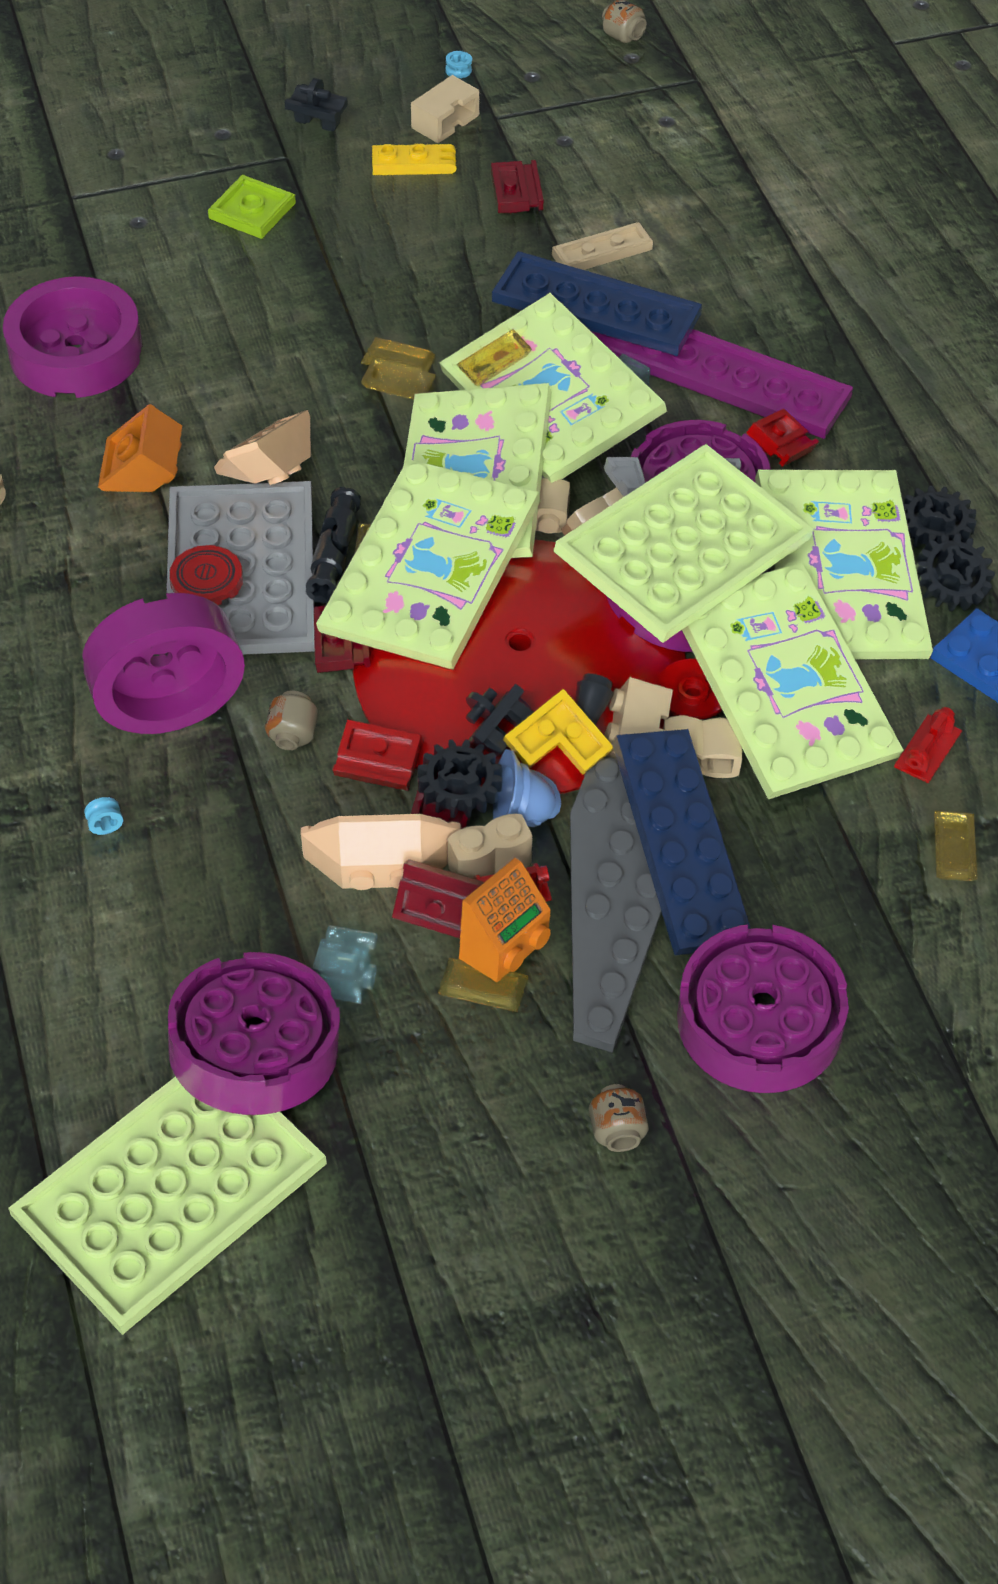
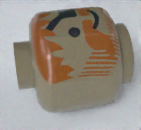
(624, 21)
(291, 720)
(618, 1118)

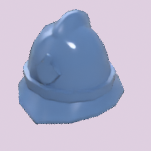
(525, 792)

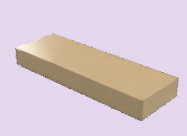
(604, 247)

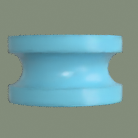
(458, 64)
(103, 815)

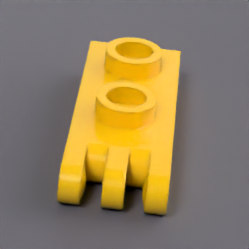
(413, 159)

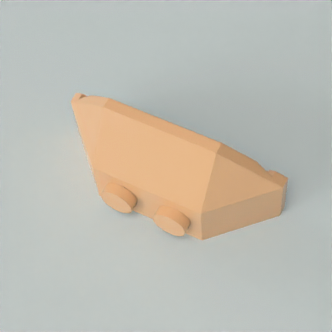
(271, 452)
(373, 848)

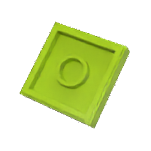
(251, 206)

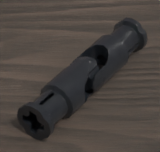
(333, 544)

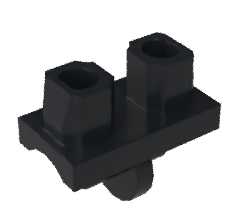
(314, 101)
(510, 707)

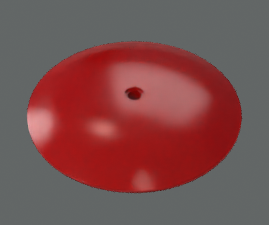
(535, 632)

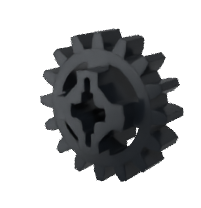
(938, 516)
(954, 572)
(459, 778)

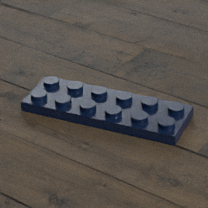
(601, 302)
(679, 836)

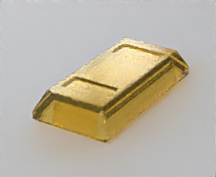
(399, 354)
(494, 358)
(397, 379)
(955, 846)
(469, 984)

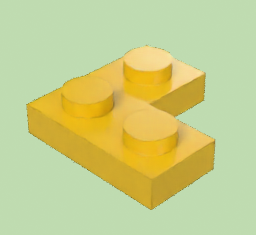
(563, 725)

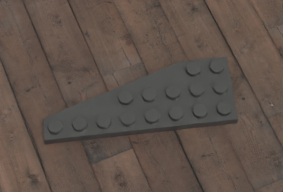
(610, 906)

